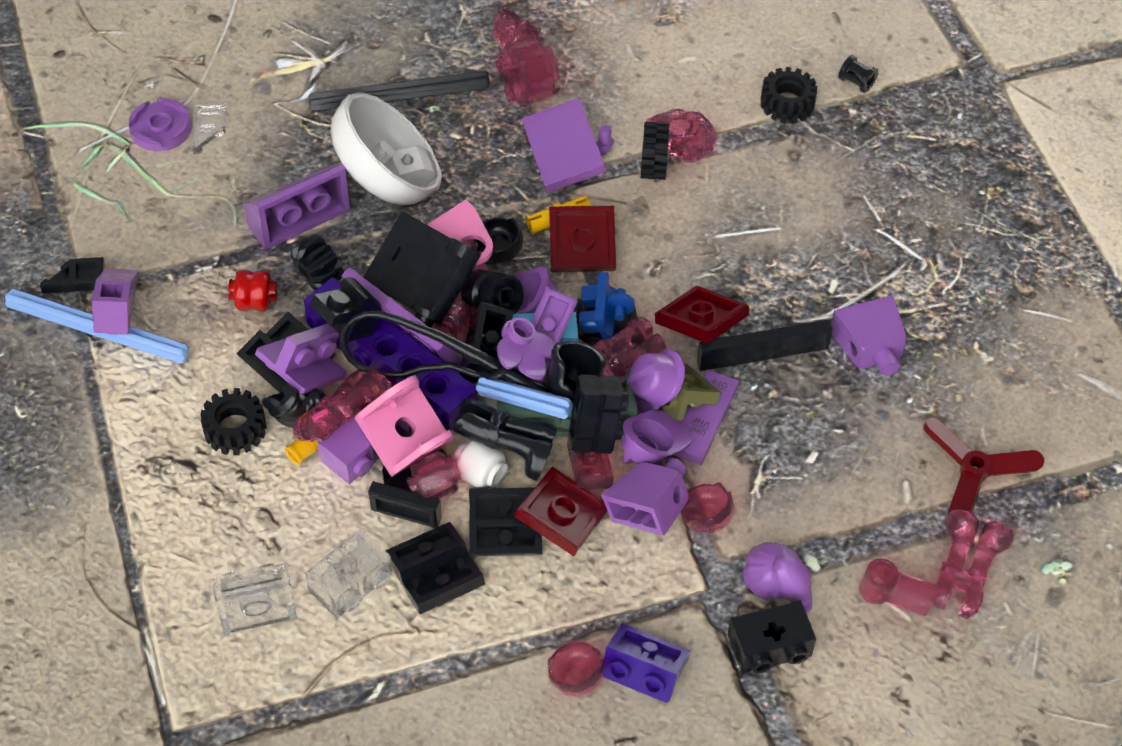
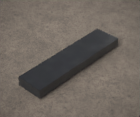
(764, 345)

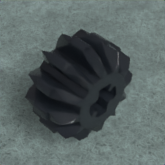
(316, 261)

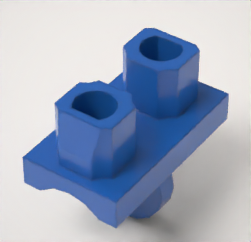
(608, 304)

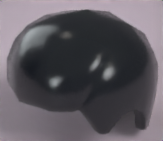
(506, 239)

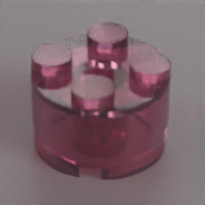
(528, 71)

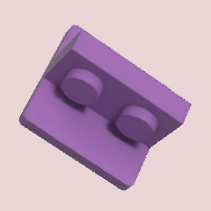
(305, 358)

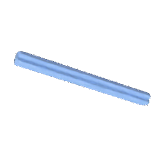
(83, 322)

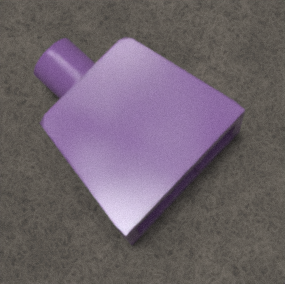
(871, 334)
(648, 496)

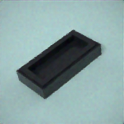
(405, 504)

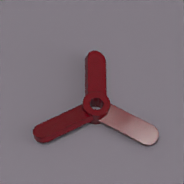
(988, 465)

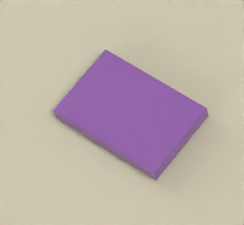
(563, 145)

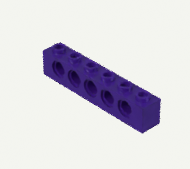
(403, 355)

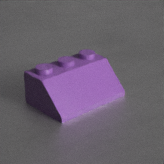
(298, 206)

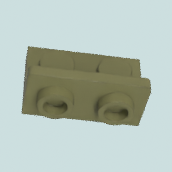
(694, 393)

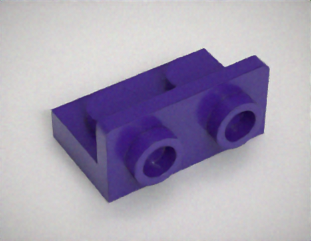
(644, 662)

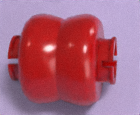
(252, 290)

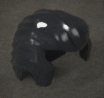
(291, 405)

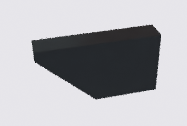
(75, 276)

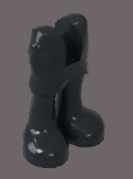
(498, 429)

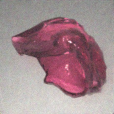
(509, 29)
(689, 134)

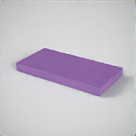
(390, 306)

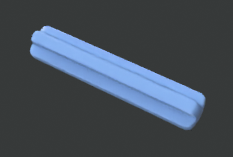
(525, 397)

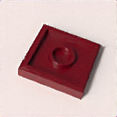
(582, 238)
(702, 314)
(562, 511)

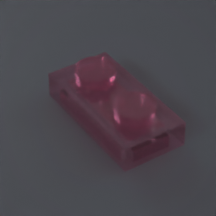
(591, 469)

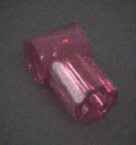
(897, 589)

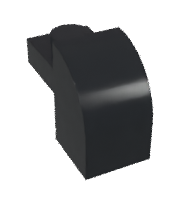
(341, 304)

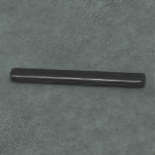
(404, 89)

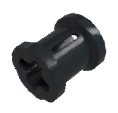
(858, 73)

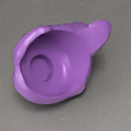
(777, 573)

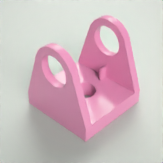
(465, 225)
(407, 404)

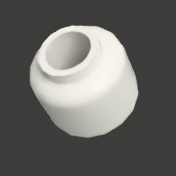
(481, 464)

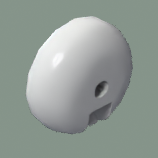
(384, 150)

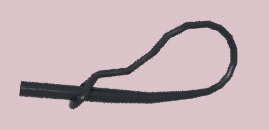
(492, 367)

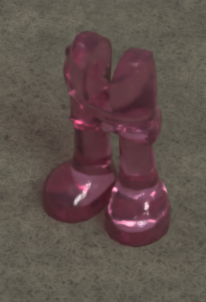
(639, 335)
(331, 413)
(992, 541)

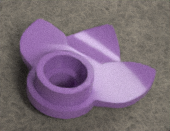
(524, 348)

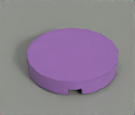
(160, 125)

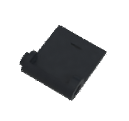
(421, 268)

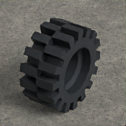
(786, 107)
(655, 150)
(233, 437)

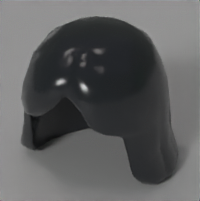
(570, 361)

